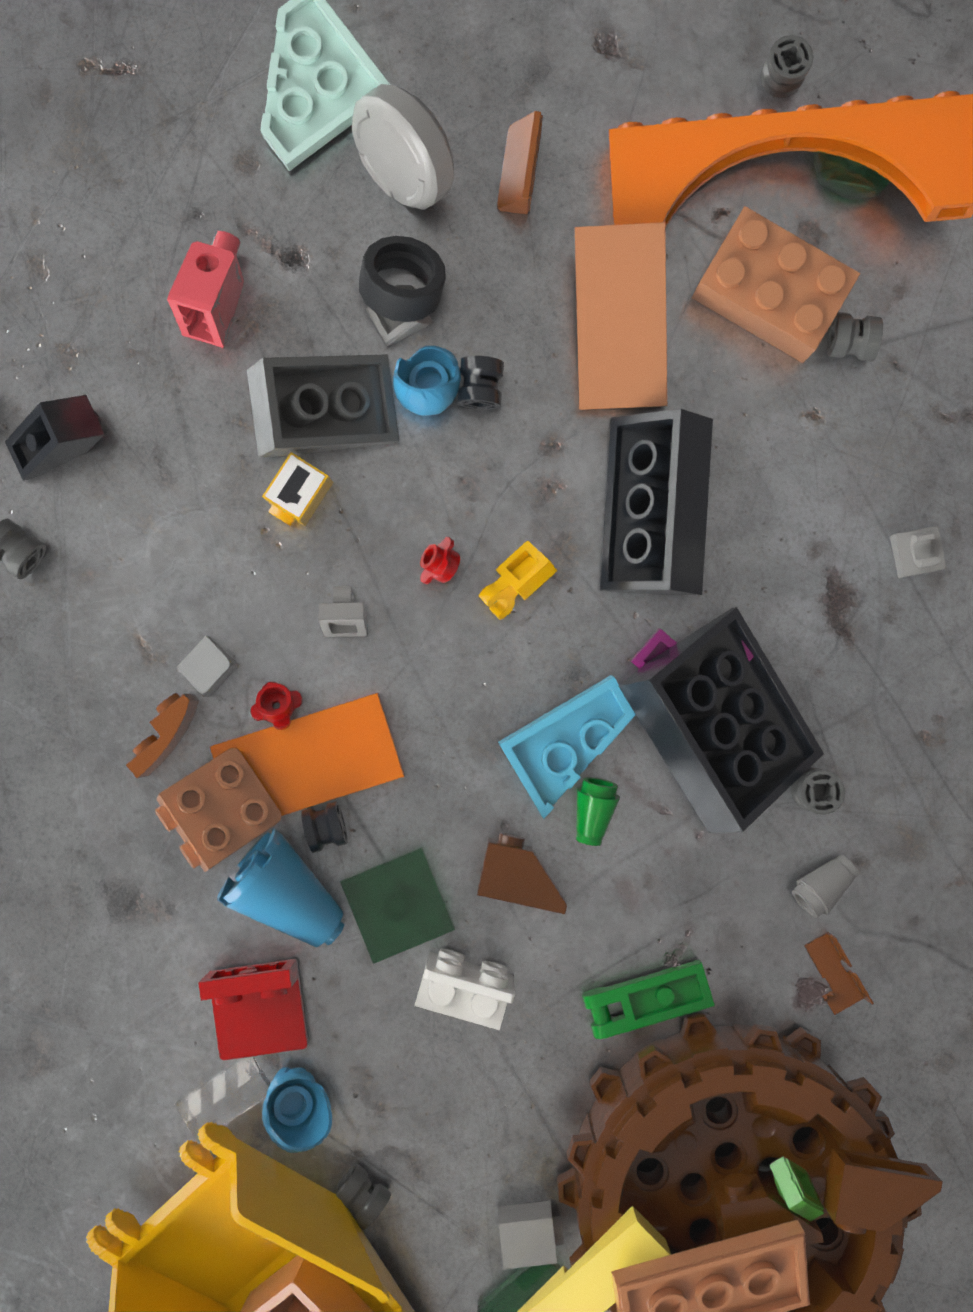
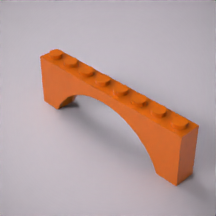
(911, 142)

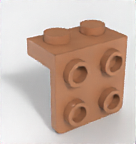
(217, 809)

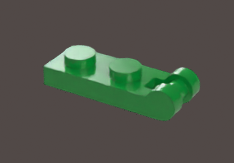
(649, 999)

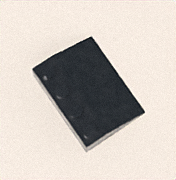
(722, 723)

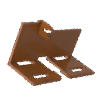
(828, 963)

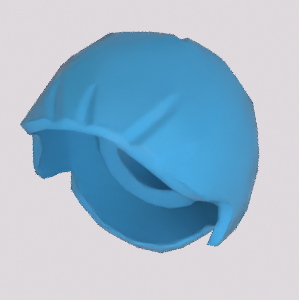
(427, 380)
(296, 1110)

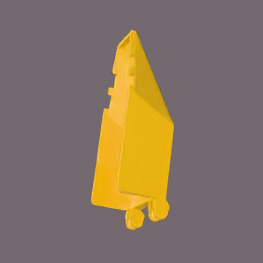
(233, 1232)

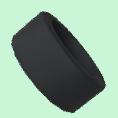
(404, 254)

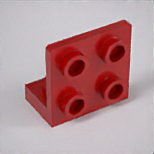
(256, 1009)

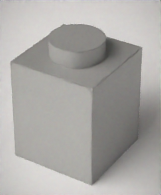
(529, 1234)

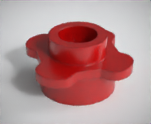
(439, 562)
(276, 693)

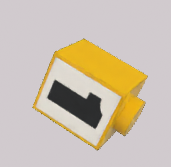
(296, 490)

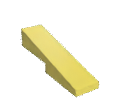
(589, 1281)

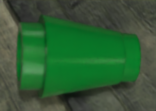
(595, 809)

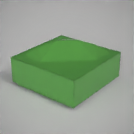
(796, 1189)

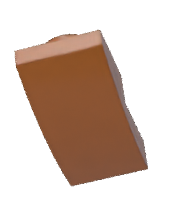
(171, 725)

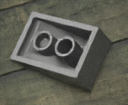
(321, 403)

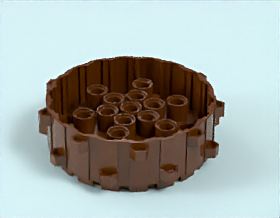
(770, 1092)

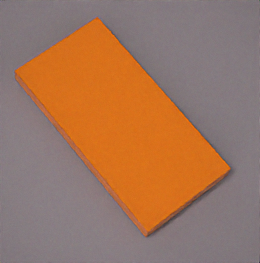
(322, 754)

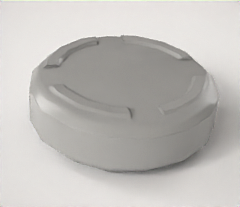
(403, 146)

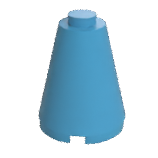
(283, 893)

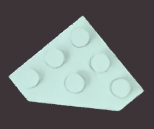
(313, 80)

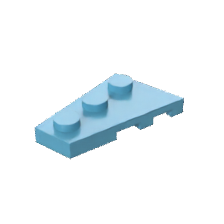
(564, 741)

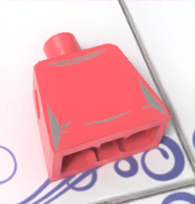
(208, 289)

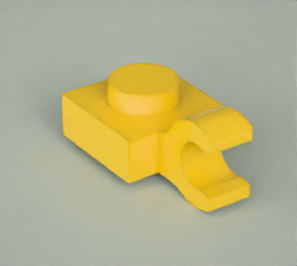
(521, 575)

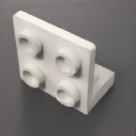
(465, 989)

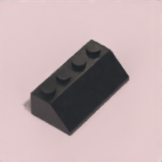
(656, 503)

